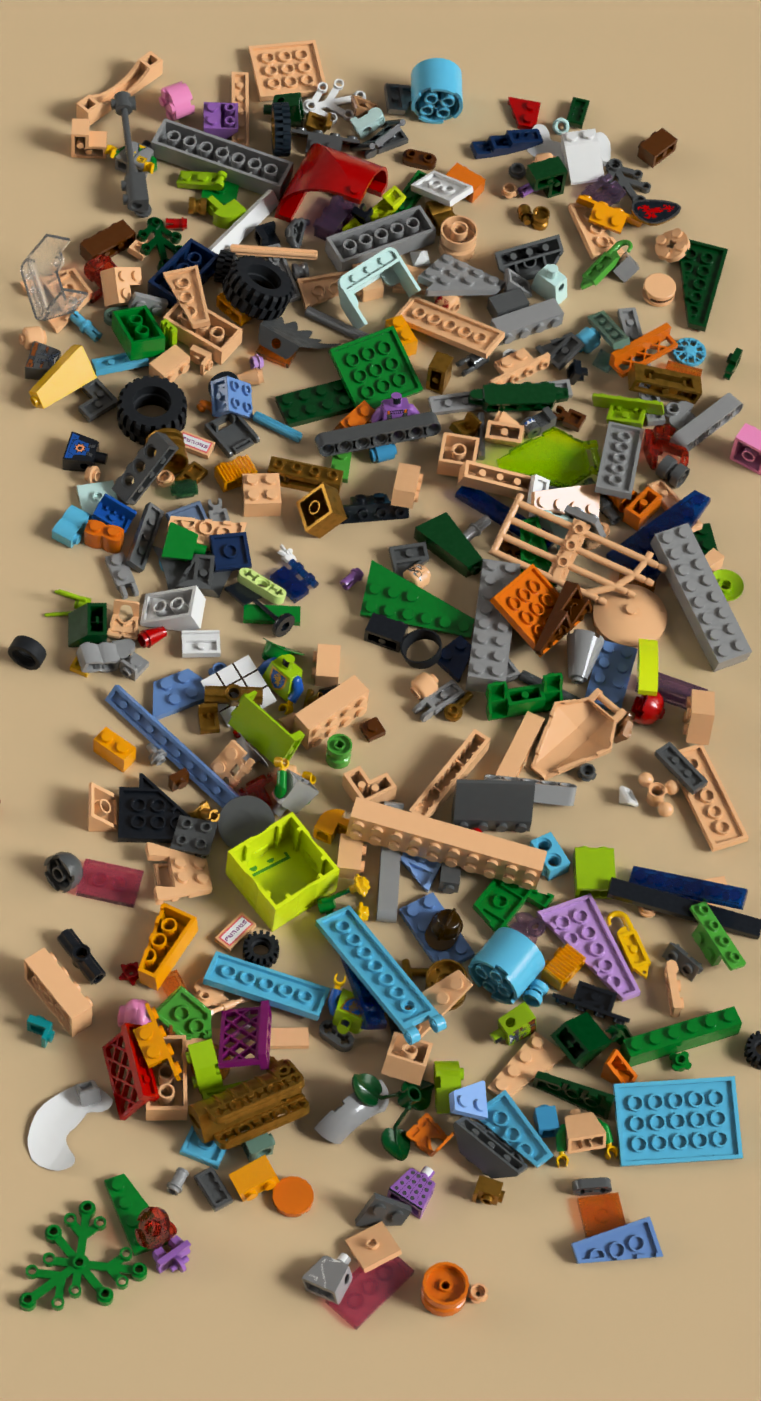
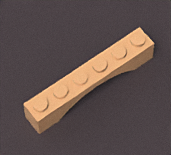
(144, 72)

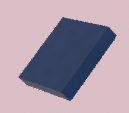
(230, 551)

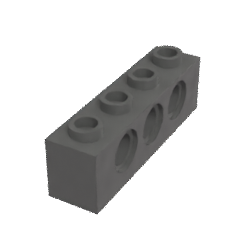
(165, 450)

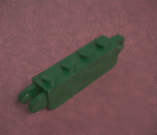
(517, 397)

